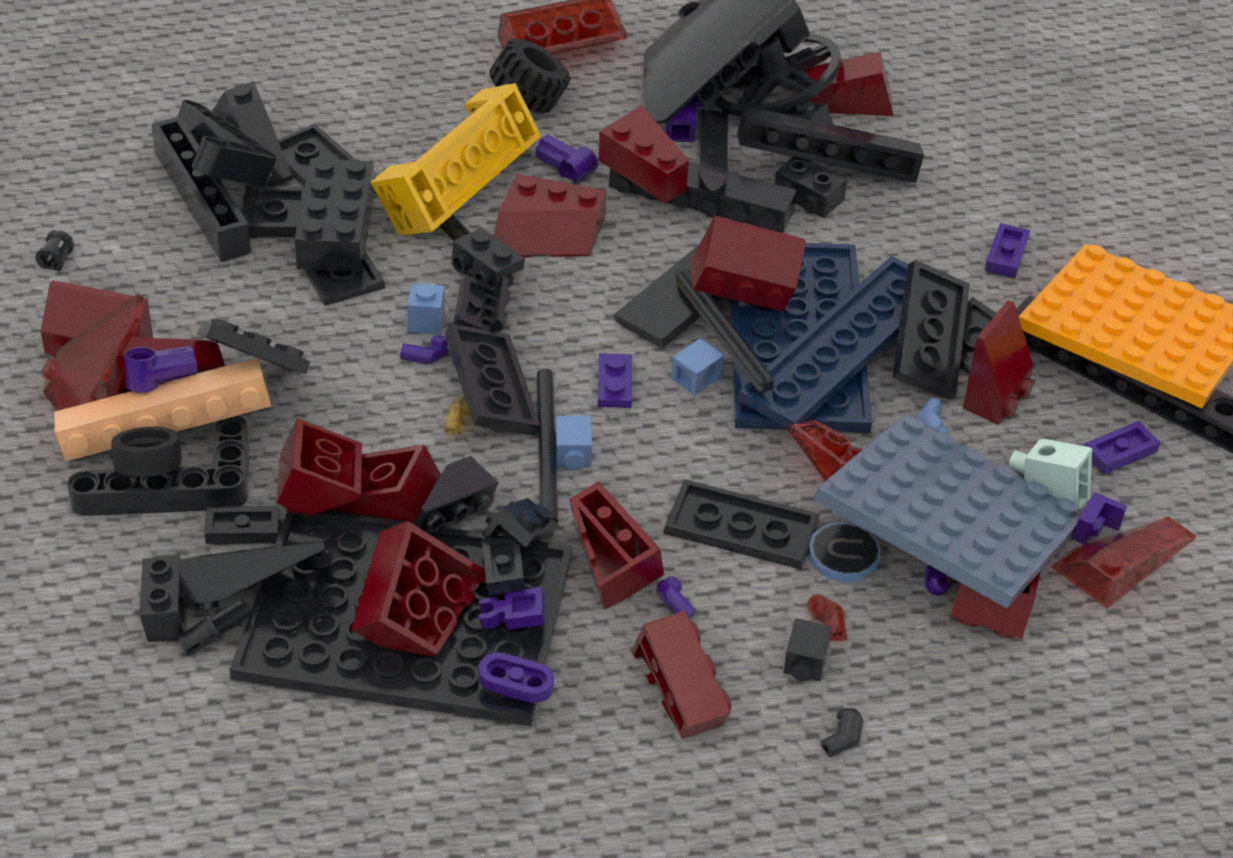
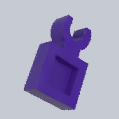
(518, 609)

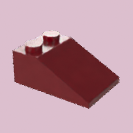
(999, 368)
(394, 483)
(976, 609)

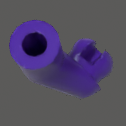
(670, 594)

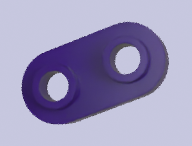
(518, 677)

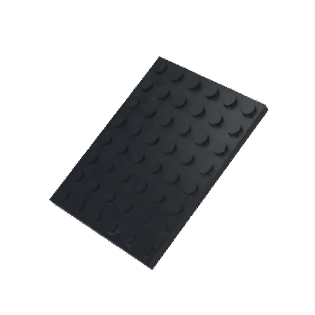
(306, 617)

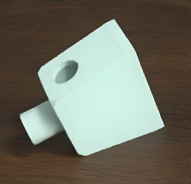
(1058, 467)

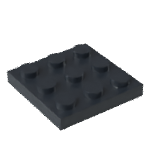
(254, 345)

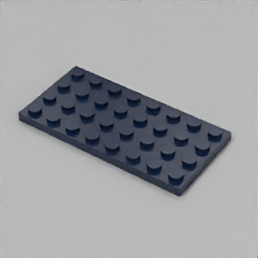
(824, 280)

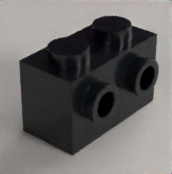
(817, 187)

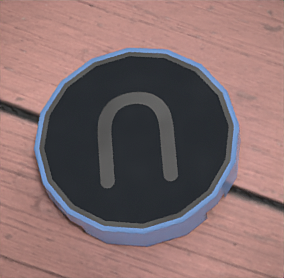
(844, 551)

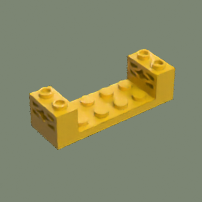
(437, 184)

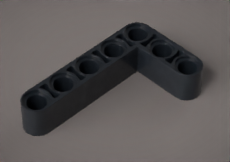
(224, 149)
(176, 491)

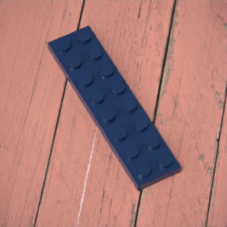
(833, 348)

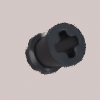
(51, 248)

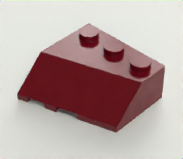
(550, 217)
(414, 591)

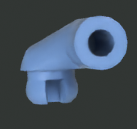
(930, 417)

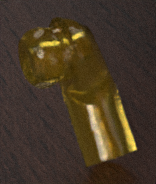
(456, 413)

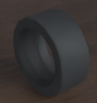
(146, 451)

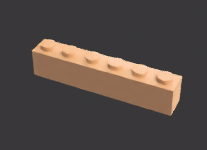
(171, 405)

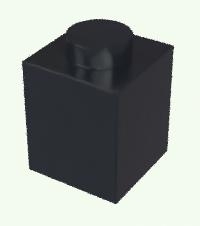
(807, 650)

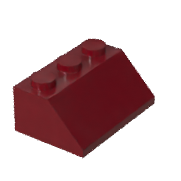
(747, 263)
(75, 308)
(318, 470)

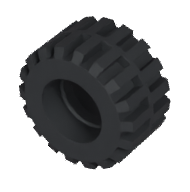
(534, 71)

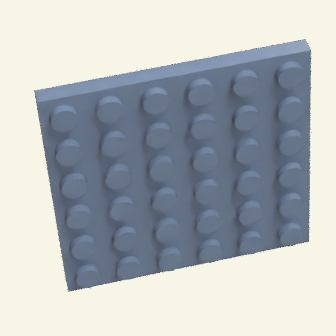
(952, 508)

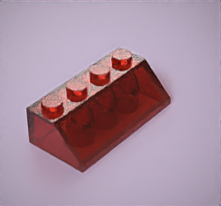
(564, 25)

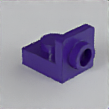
(1097, 513)

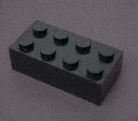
(335, 215)

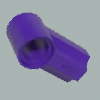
(569, 161)
(149, 367)

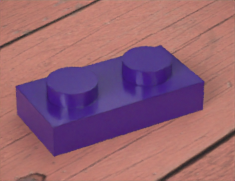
(1007, 250)
(615, 380)
(1122, 447)

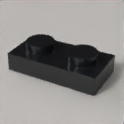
(242, 524)
(503, 565)

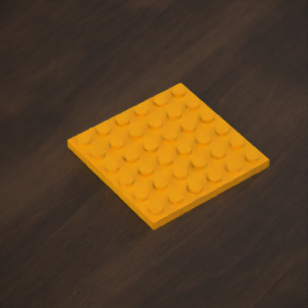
(1136, 323)

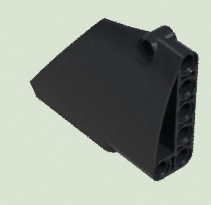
(713, 49)

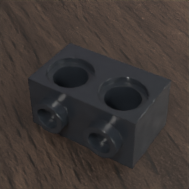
(161, 599)

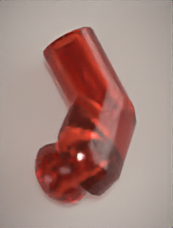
(830, 614)

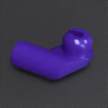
(428, 354)
(936, 581)

